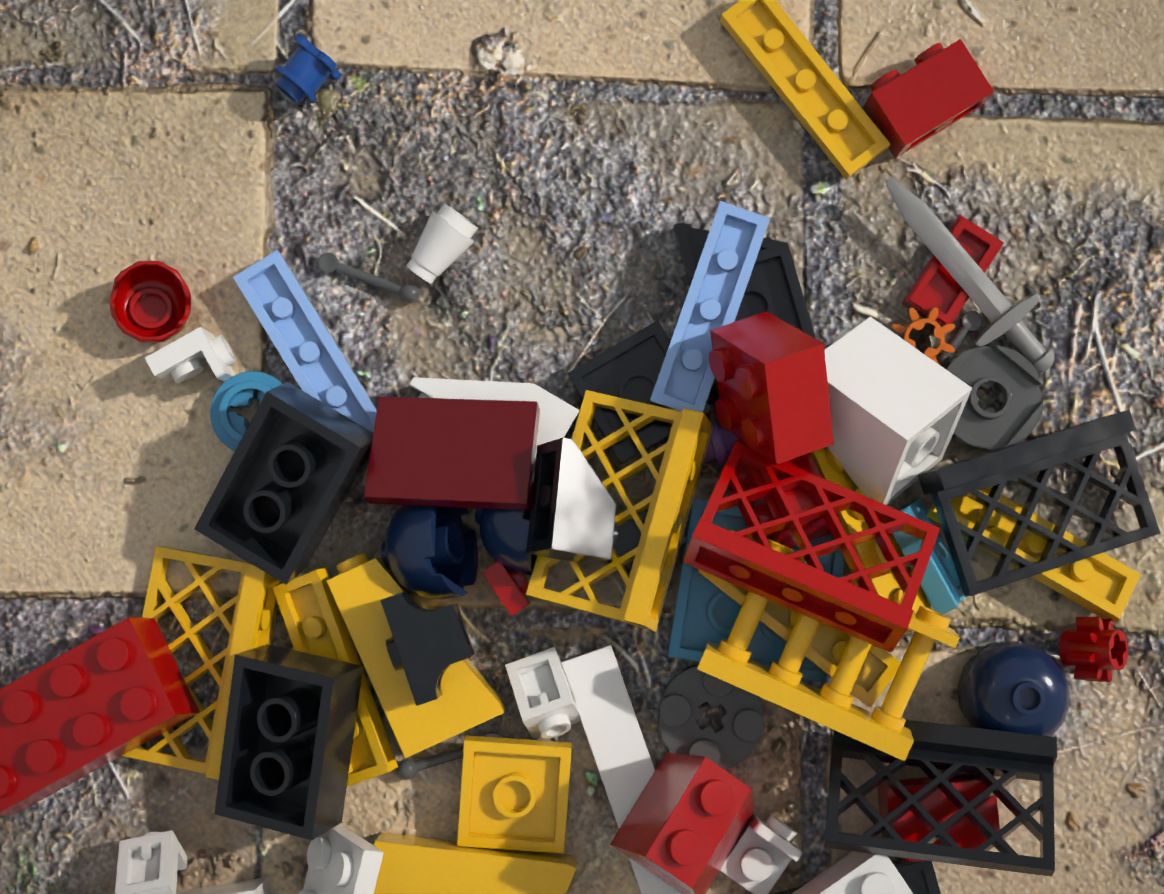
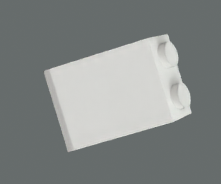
(888, 409)

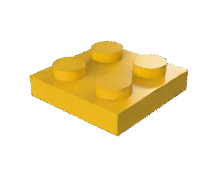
(514, 794)

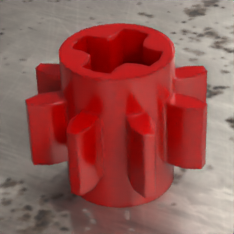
(1093, 649)

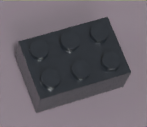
(285, 482)
(288, 740)

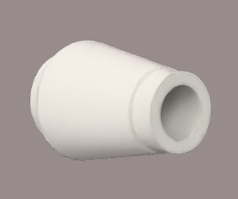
(441, 243)

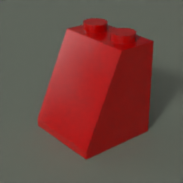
(686, 822)

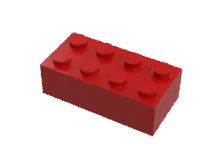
(87, 710)

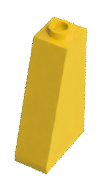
(466, 694)
(442, 867)

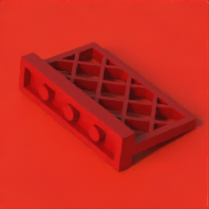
(807, 586)

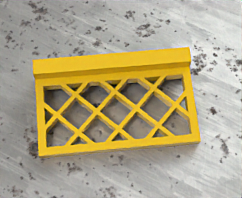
(665, 518)
(250, 628)

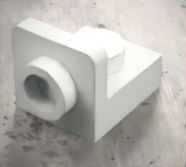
(185, 356)
(543, 694)
(761, 854)
(149, 864)

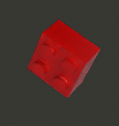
(771, 387)

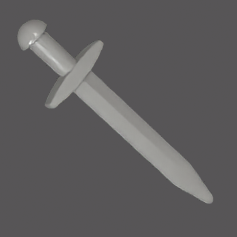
(1002, 315)

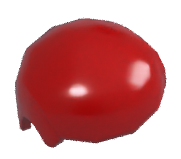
(150, 302)

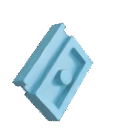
(940, 577)

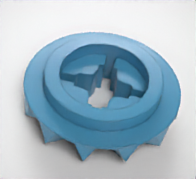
(237, 393)

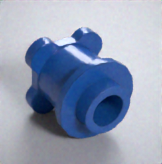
(305, 71)

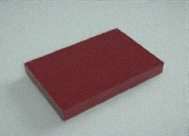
(453, 453)

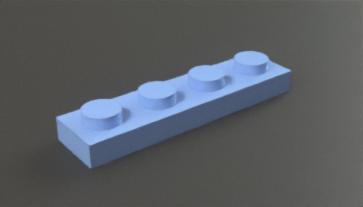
(709, 304)
(304, 339)

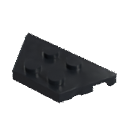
(772, 283)

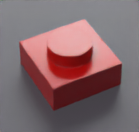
(508, 586)

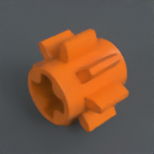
(935, 330)

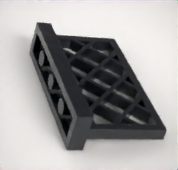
(1027, 458)
(954, 750)

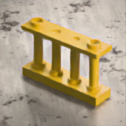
(833, 703)

